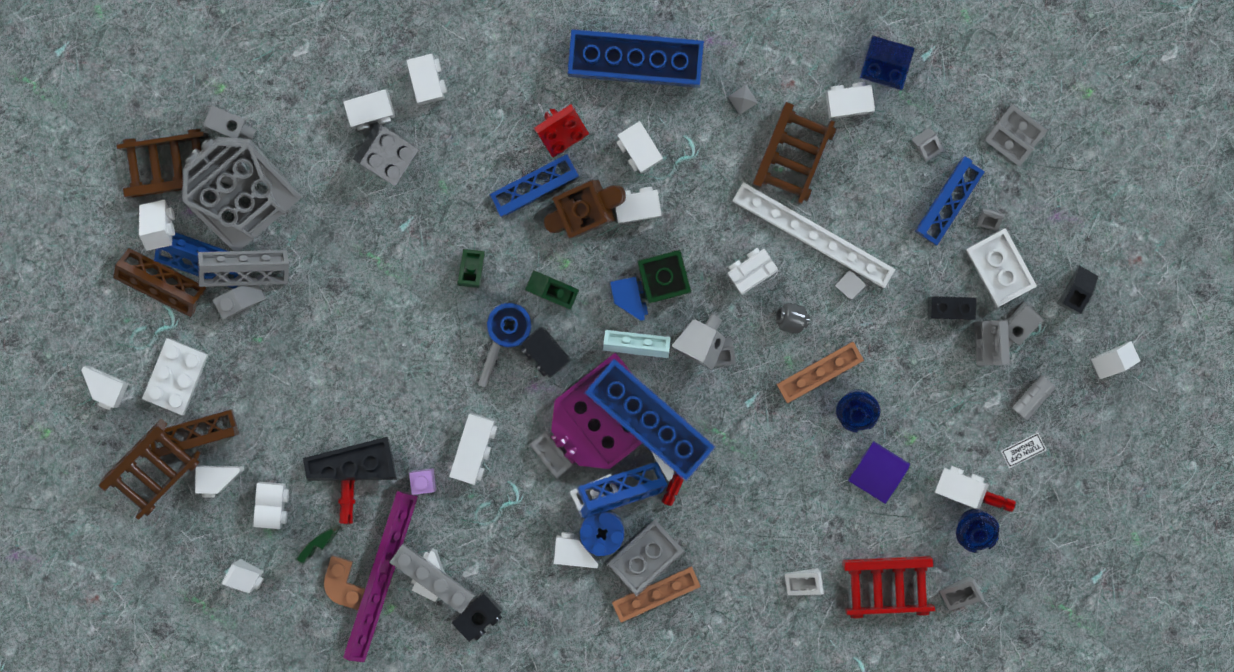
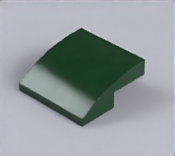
(321, 541)

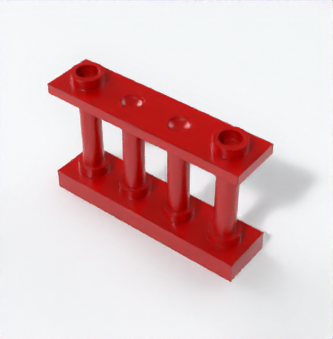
(877, 567)

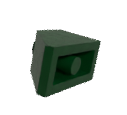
(552, 289)

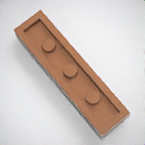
(820, 372)
(656, 594)

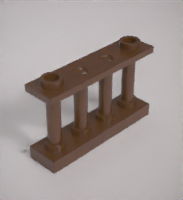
(781, 137)
(157, 185)
(143, 449)

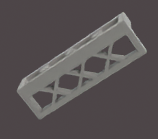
(243, 263)

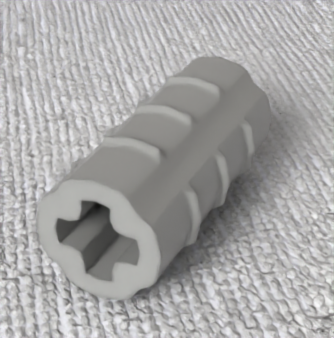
(1033, 397)

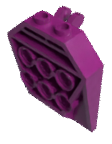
(574, 434)

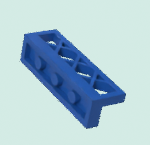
(537, 193)
(943, 196)
(187, 248)
(624, 497)

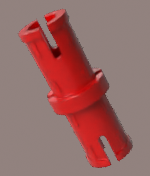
(346, 501)

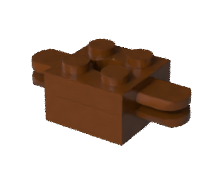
(584, 208)

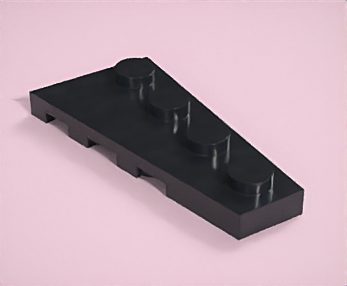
(357, 462)

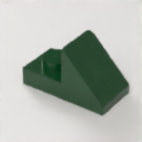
(471, 268)

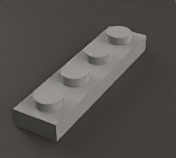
(432, 578)

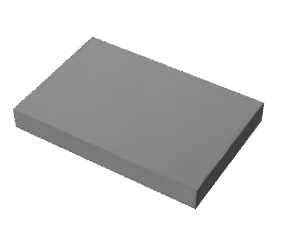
(645, 557)

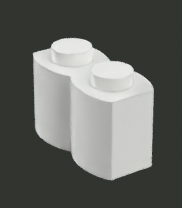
(270, 505)

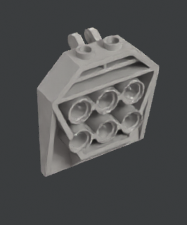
(220, 159)

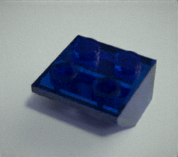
(886, 62)

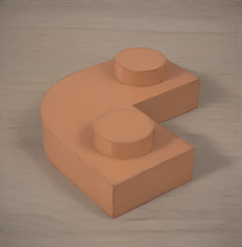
(337, 586)

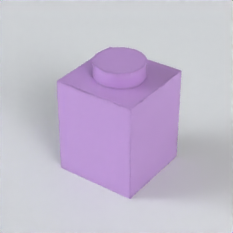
(422, 481)

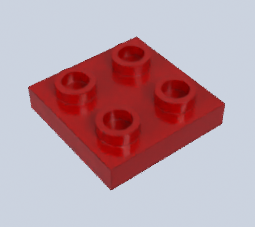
(561, 130)

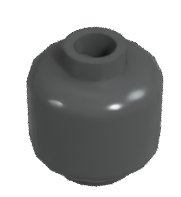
(792, 318)

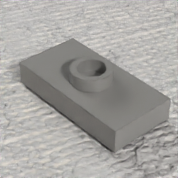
(550, 454)

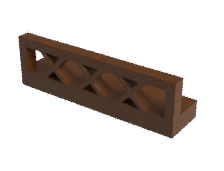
(155, 285)
(201, 439)

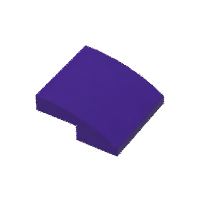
(879, 472)

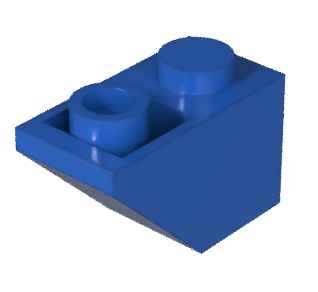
(627, 296)

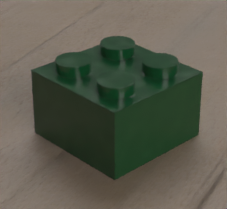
(664, 276)

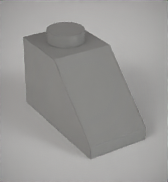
(238, 300)

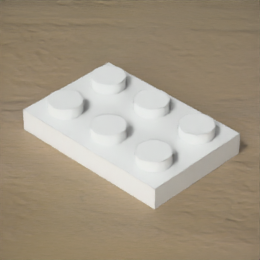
(1001, 267)
(175, 376)

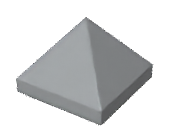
(742, 99)
(990, 219)

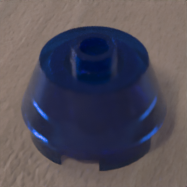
(858, 410)
(977, 530)

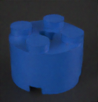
(496, 325)
(598, 544)

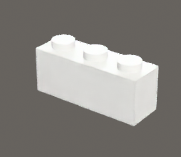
(473, 449)

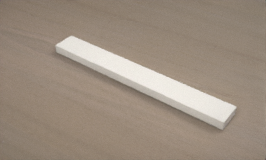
(813, 235)

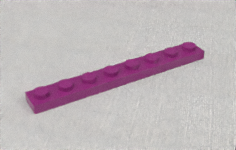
(380, 577)

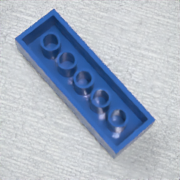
(635, 58)
(650, 419)

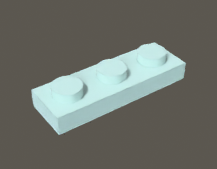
(636, 343)

